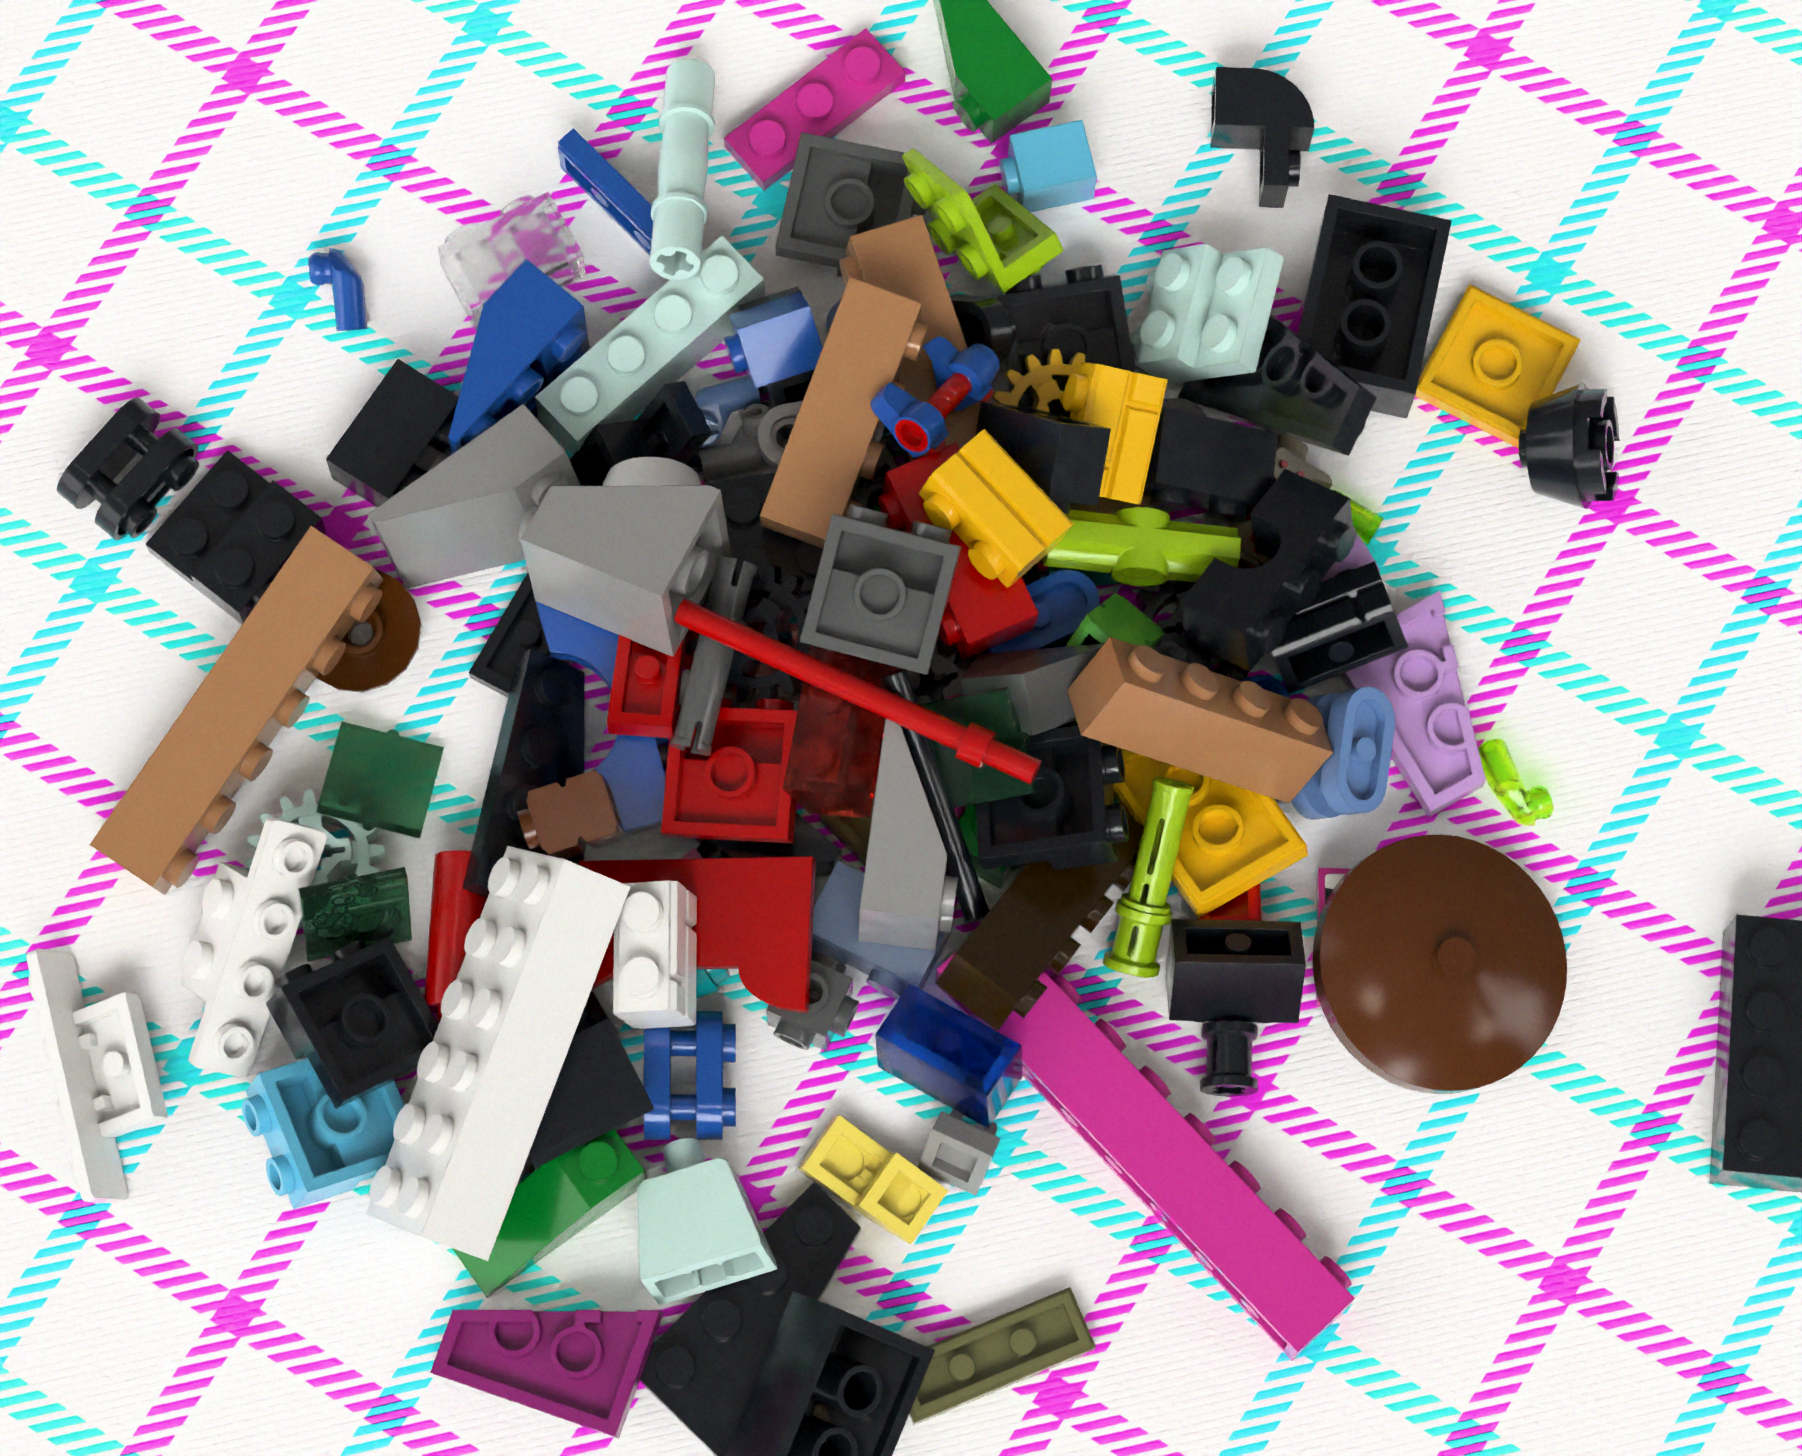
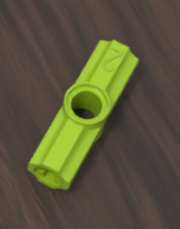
(1143, 546)

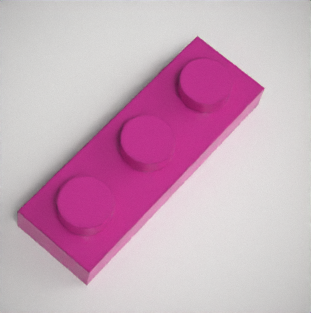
(817, 105)

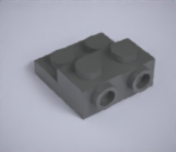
(838, 193)
(881, 590)

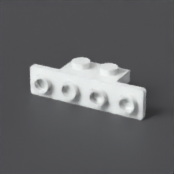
(246, 944)
(99, 1070)

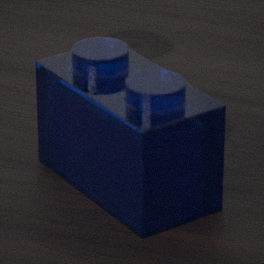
(949, 1055)

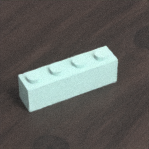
(650, 347)

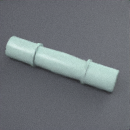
(682, 169)

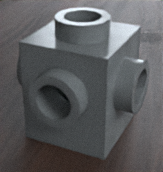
(827, 1016)

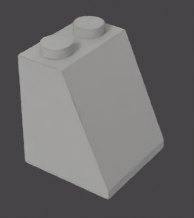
(626, 555)

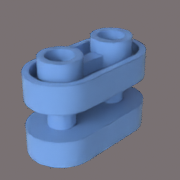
(1356, 774)

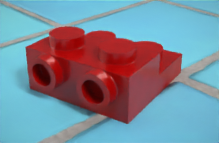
(741, 783)

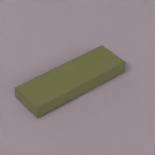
(1002, 1354)

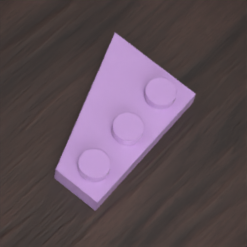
(1433, 726)

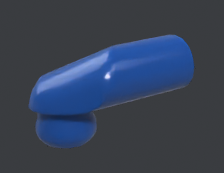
(346, 285)

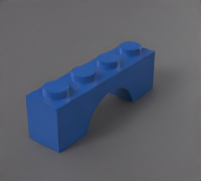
(634, 762)

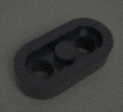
(985, 323)

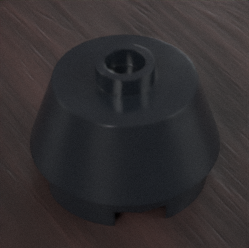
(1572, 446)

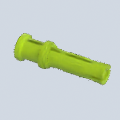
(1143, 911)

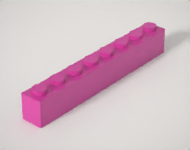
(1175, 1169)

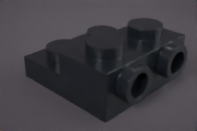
(1070, 316)
(233, 535)
(1069, 815)
(354, 1019)

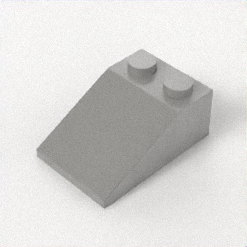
(472, 503)
(906, 861)

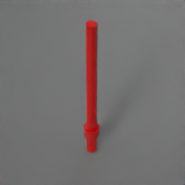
(973, 743)

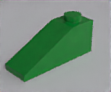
(989, 68)
(556, 1206)

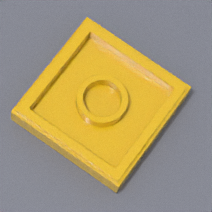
(1494, 364)

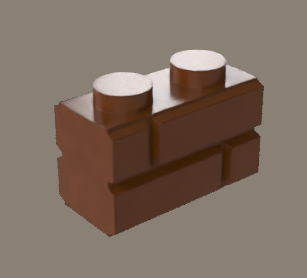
(571, 816)

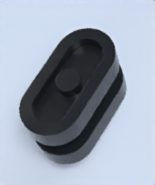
(131, 503)

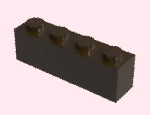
(1033, 931)

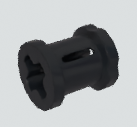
(1229, 1058)

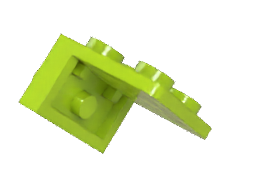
(988, 233)

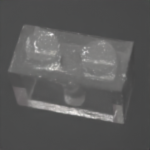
(485, 255)

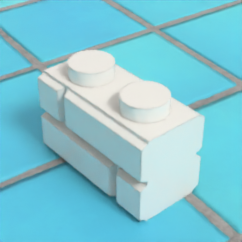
(656, 956)

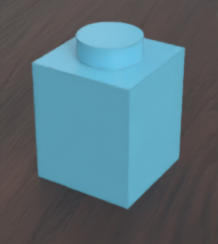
(1049, 167)

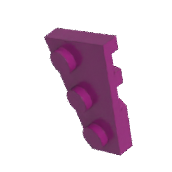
(554, 1362)

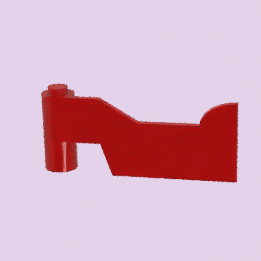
(748, 919)

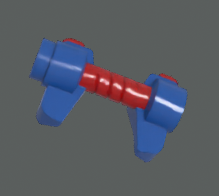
(960, 381)

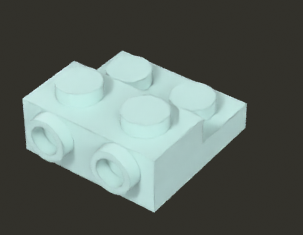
(1206, 312)

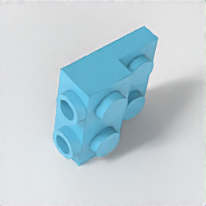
(313, 1144)

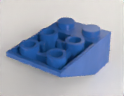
(521, 345)

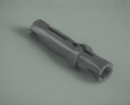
(712, 660)

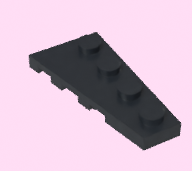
(1290, 394)
(535, 747)
(717, 1347)

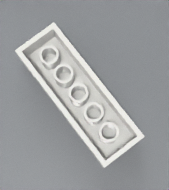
(497, 1050)

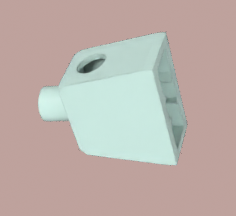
(697, 1226)

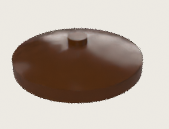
(1439, 964)

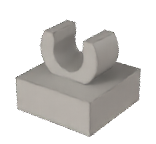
(959, 1152)

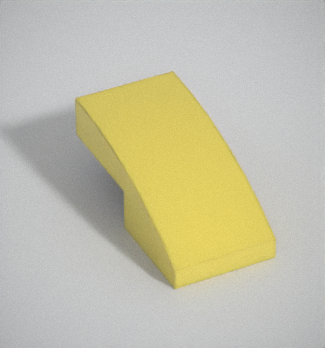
(872, 1179)

